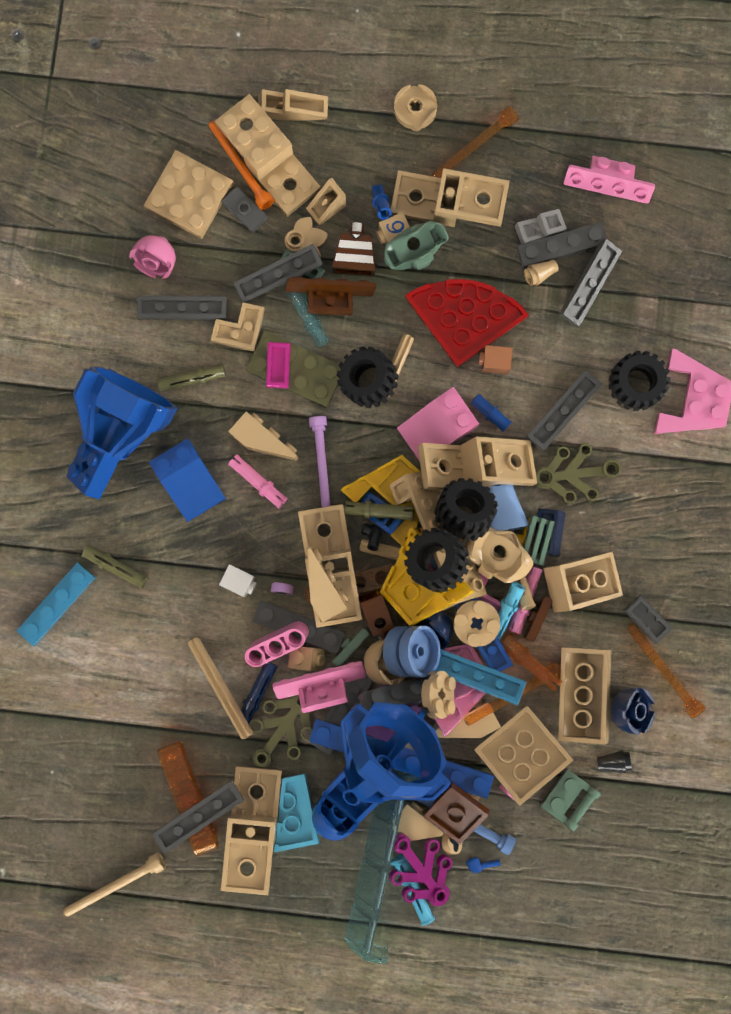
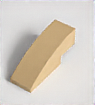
(293, 105)

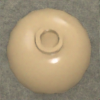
(376, 667)

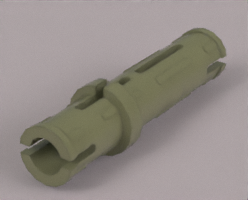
(199, 375)
(379, 510)
(91, 554)

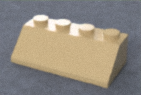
(585, 695)

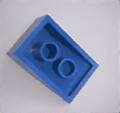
(187, 480)

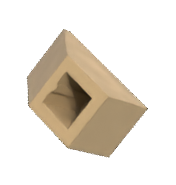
(415, 825)

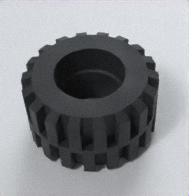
(353, 368)
(652, 368)
(470, 495)
(421, 553)

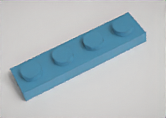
(56, 604)
(481, 677)

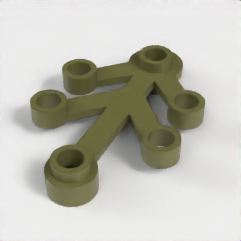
(572, 474)
(285, 725)

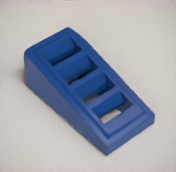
(389, 530)

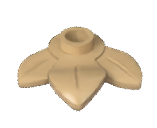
(306, 235)

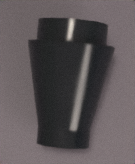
(615, 762)

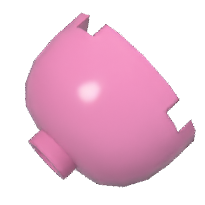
(153, 256)

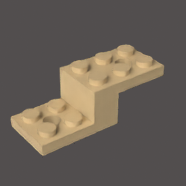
(268, 154)
(450, 197)
(478, 459)
(336, 555)
(252, 831)

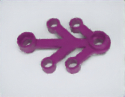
(423, 872)

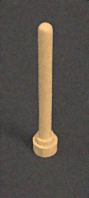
(154, 864)

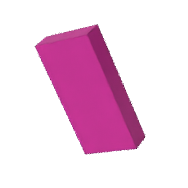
(278, 365)

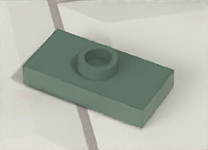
(350, 646)

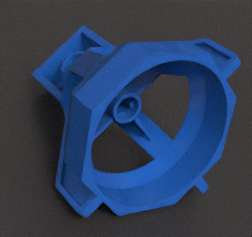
(104, 409)
(370, 778)

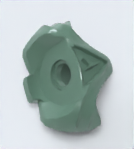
(430, 237)

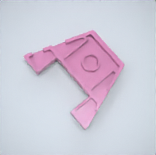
(705, 399)
(464, 696)

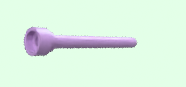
(318, 426)

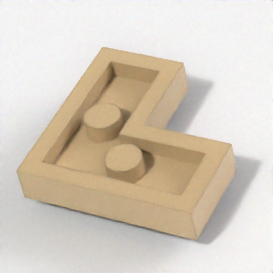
(240, 335)

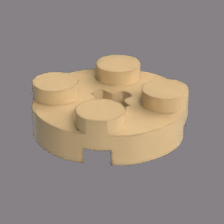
(415, 119)
(479, 610)
(439, 694)

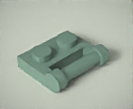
(563, 795)

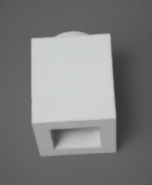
(238, 581)

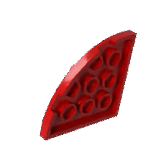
(465, 315)

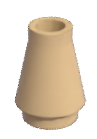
(537, 273)

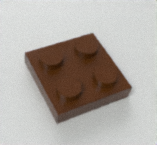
(456, 813)

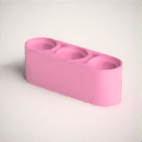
(269, 651)

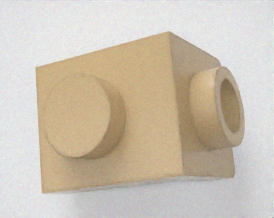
(307, 659)

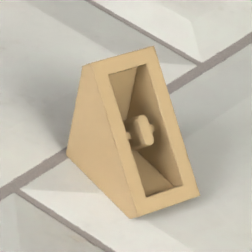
(327, 202)

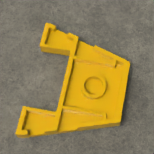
(380, 481)
(410, 598)

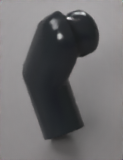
(374, 535)

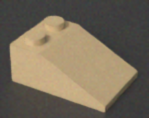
(583, 582)

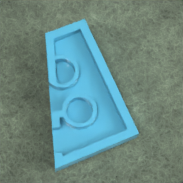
(295, 815)

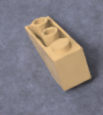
(256, 437)
(323, 593)
(477, 730)

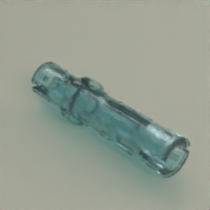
(311, 323)

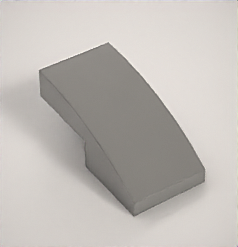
(542, 226)

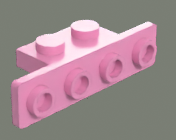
(611, 179)
(320, 688)

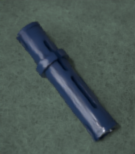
(258, 689)

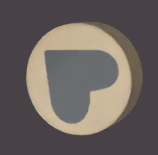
(450, 846)

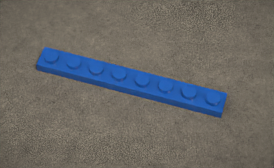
(407, 761)

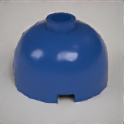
(330, 821)

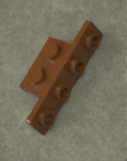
(330, 296)

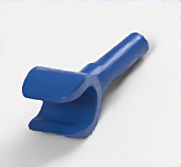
(475, 866)

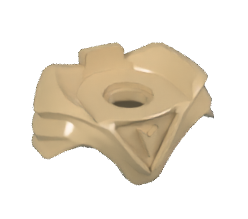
(507, 569)

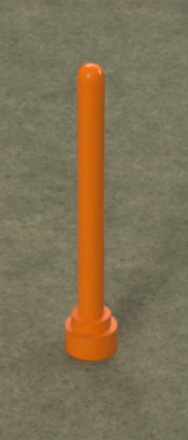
(263, 198)

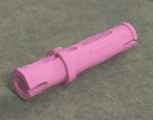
(256, 480)
(519, 617)

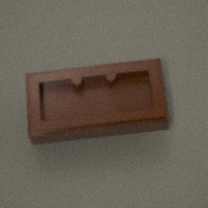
(537, 618)

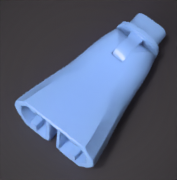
(509, 511)

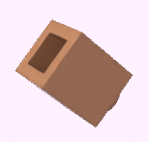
(495, 359)

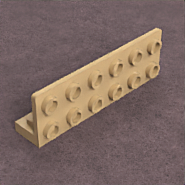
(411, 488)

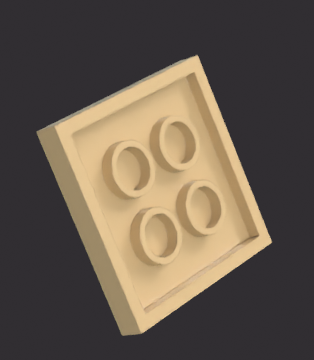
(188, 194)
(523, 755)

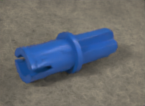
(381, 202)
(490, 412)

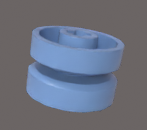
(411, 651)

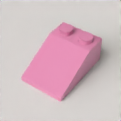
(439, 422)

